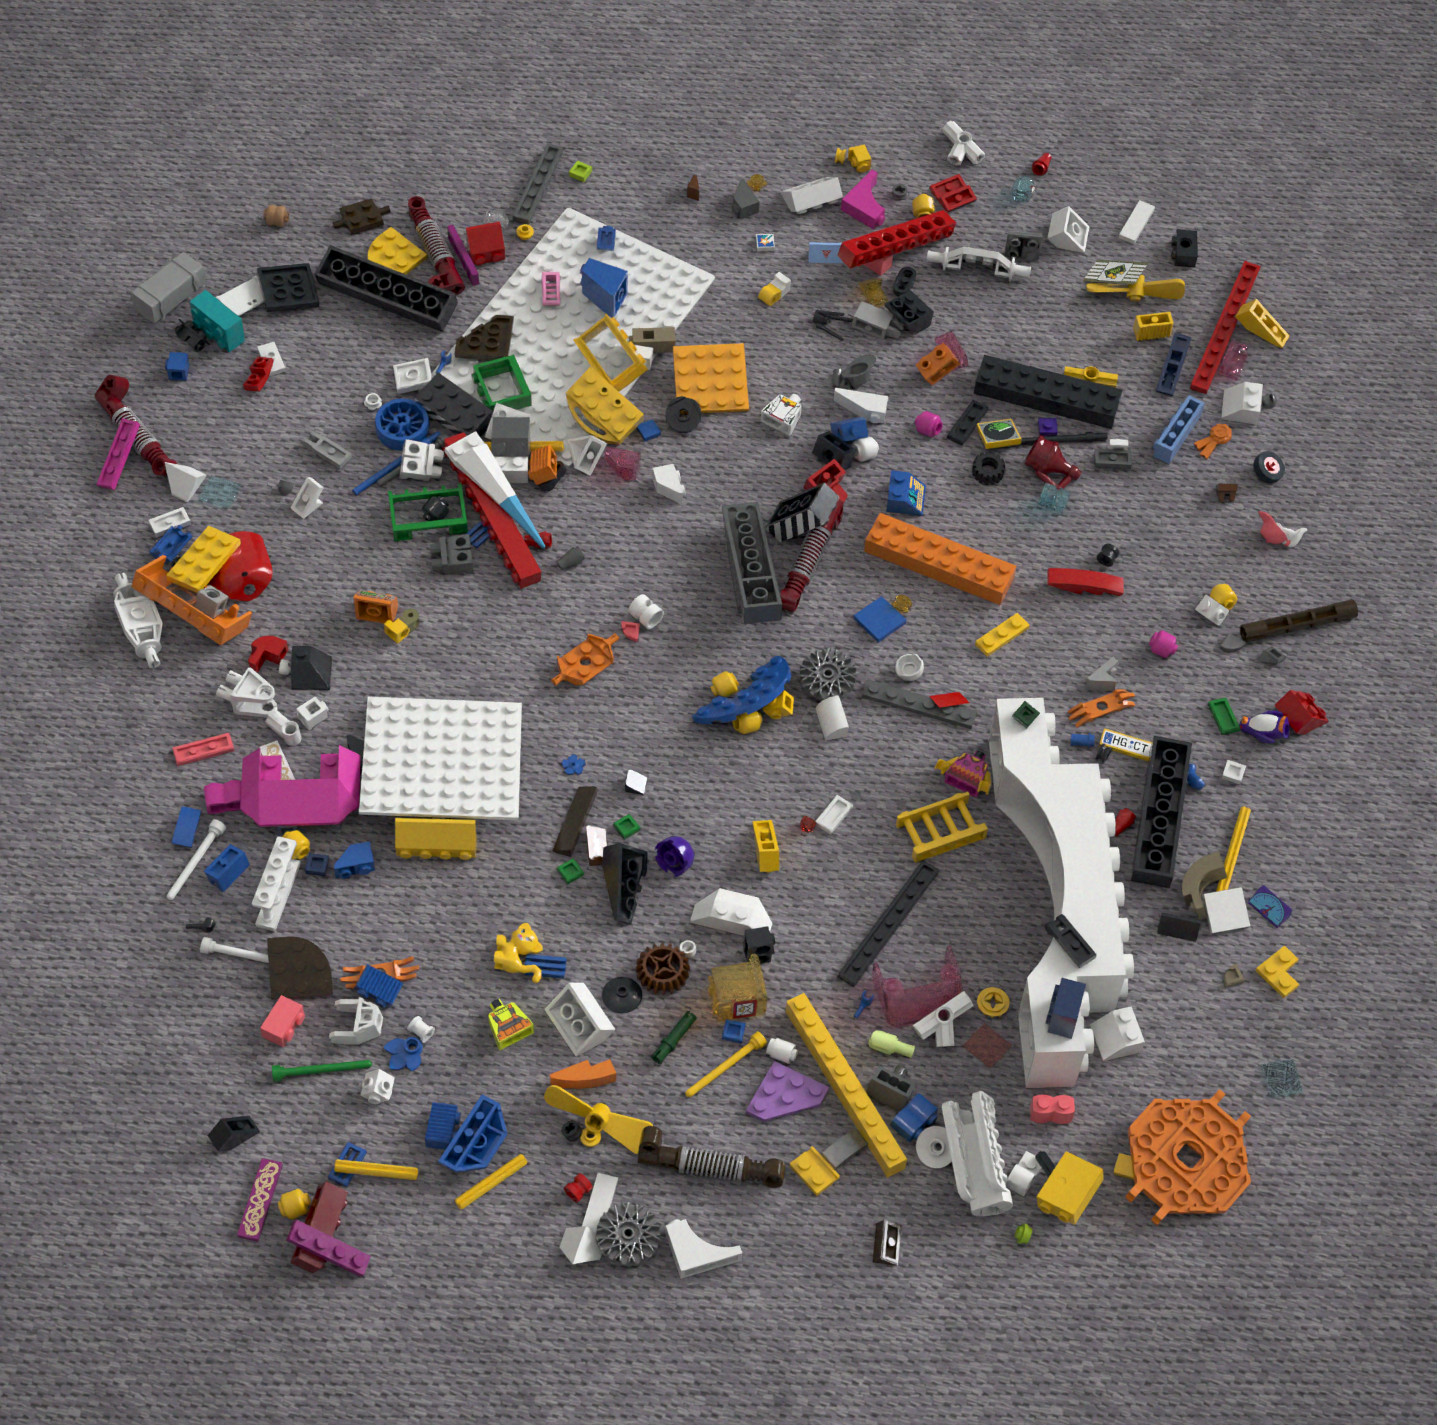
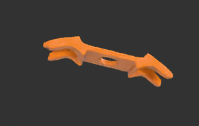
(1091, 710)
(390, 968)

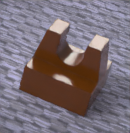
(1229, 489)

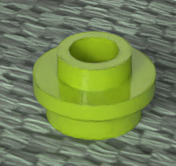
(1023, 1233)

